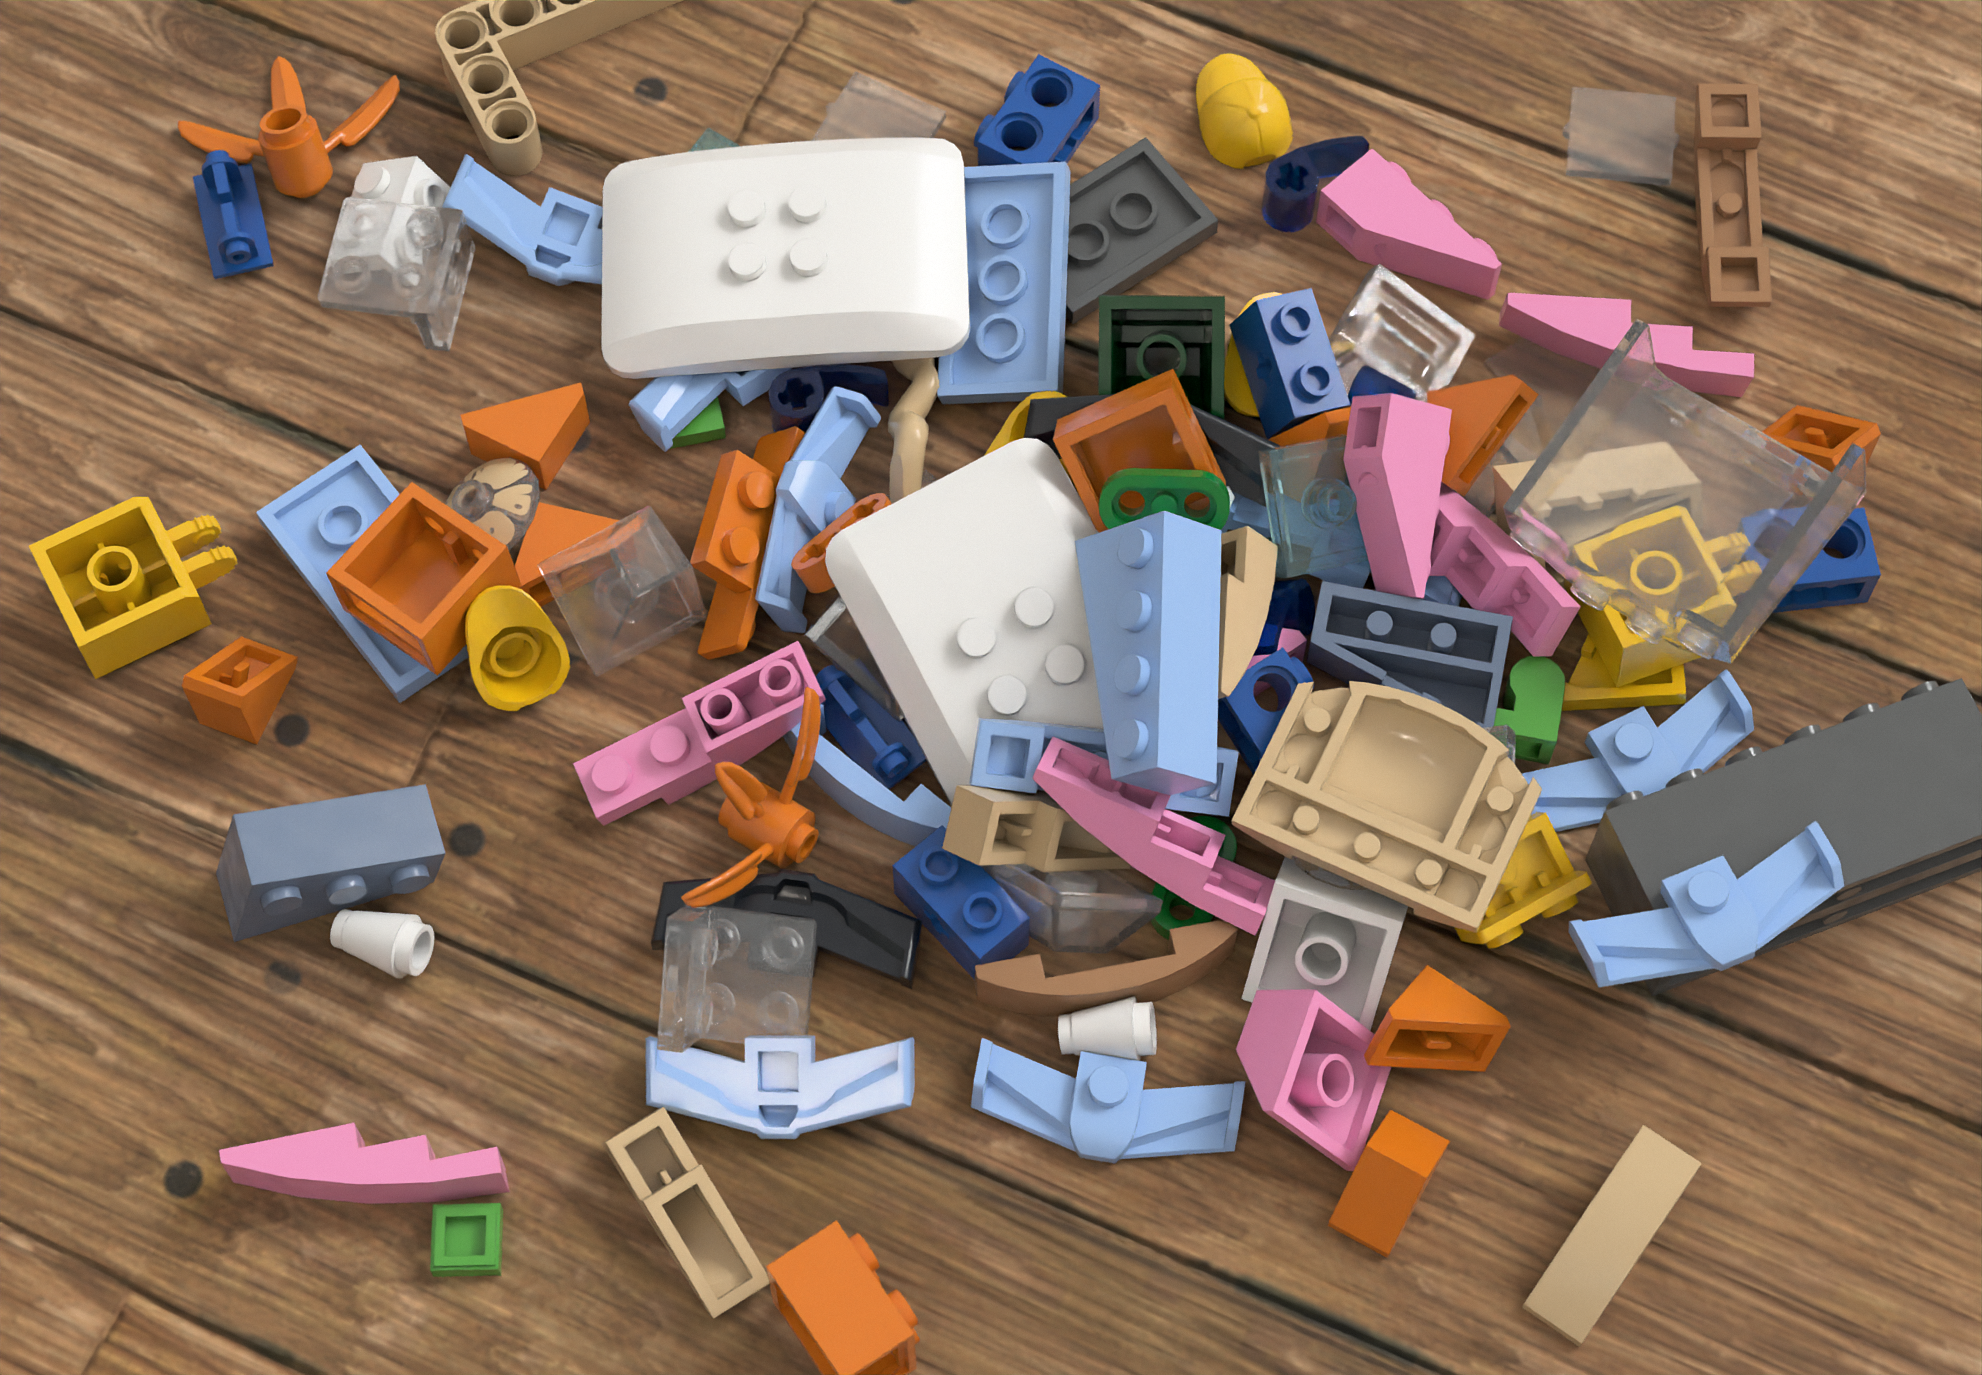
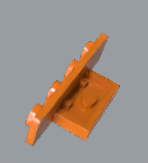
(735, 538)

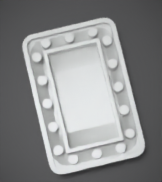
(784, 257)
(975, 602)

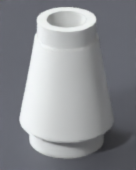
(385, 940)
(1110, 1029)

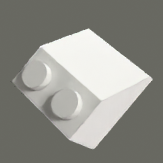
(1326, 942)

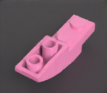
(720, 724)

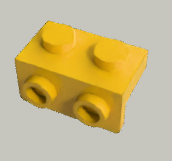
(1534, 883)

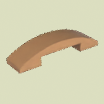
(1728, 196)
(1022, 985)

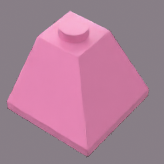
(1312, 1070)

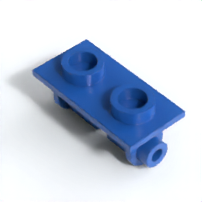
(231, 216)
(867, 730)

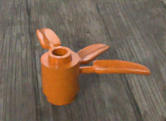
(291, 137)
(763, 817)

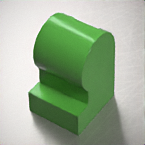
(1533, 707)

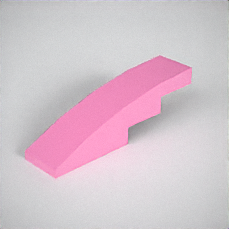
(1593, 328)
(1499, 575)
(1151, 838)
(340, 1168)

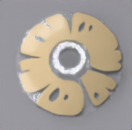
(498, 498)

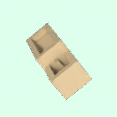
(1245, 599)
(1022, 828)
(686, 1212)
(1611, 1235)

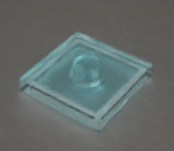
(1311, 507)

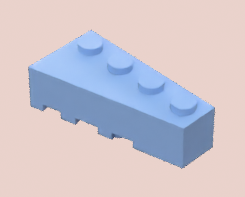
(1156, 647)

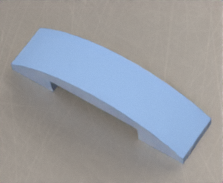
(1011, 750)
(869, 799)

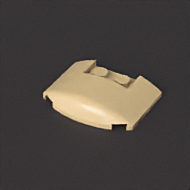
(1391, 798)

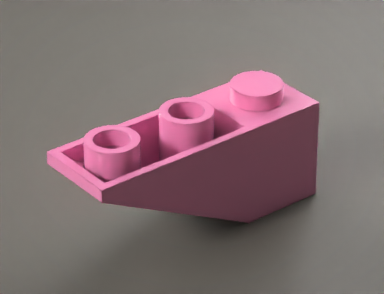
(1392, 223)
(1396, 474)

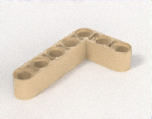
(501, 48)

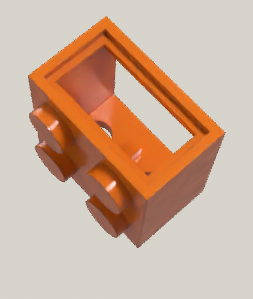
(1133, 429)
(419, 575)
(840, 1308)

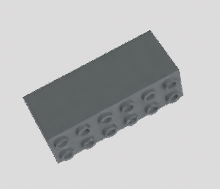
(1884, 785)

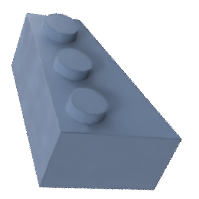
(1412, 646)
(326, 857)

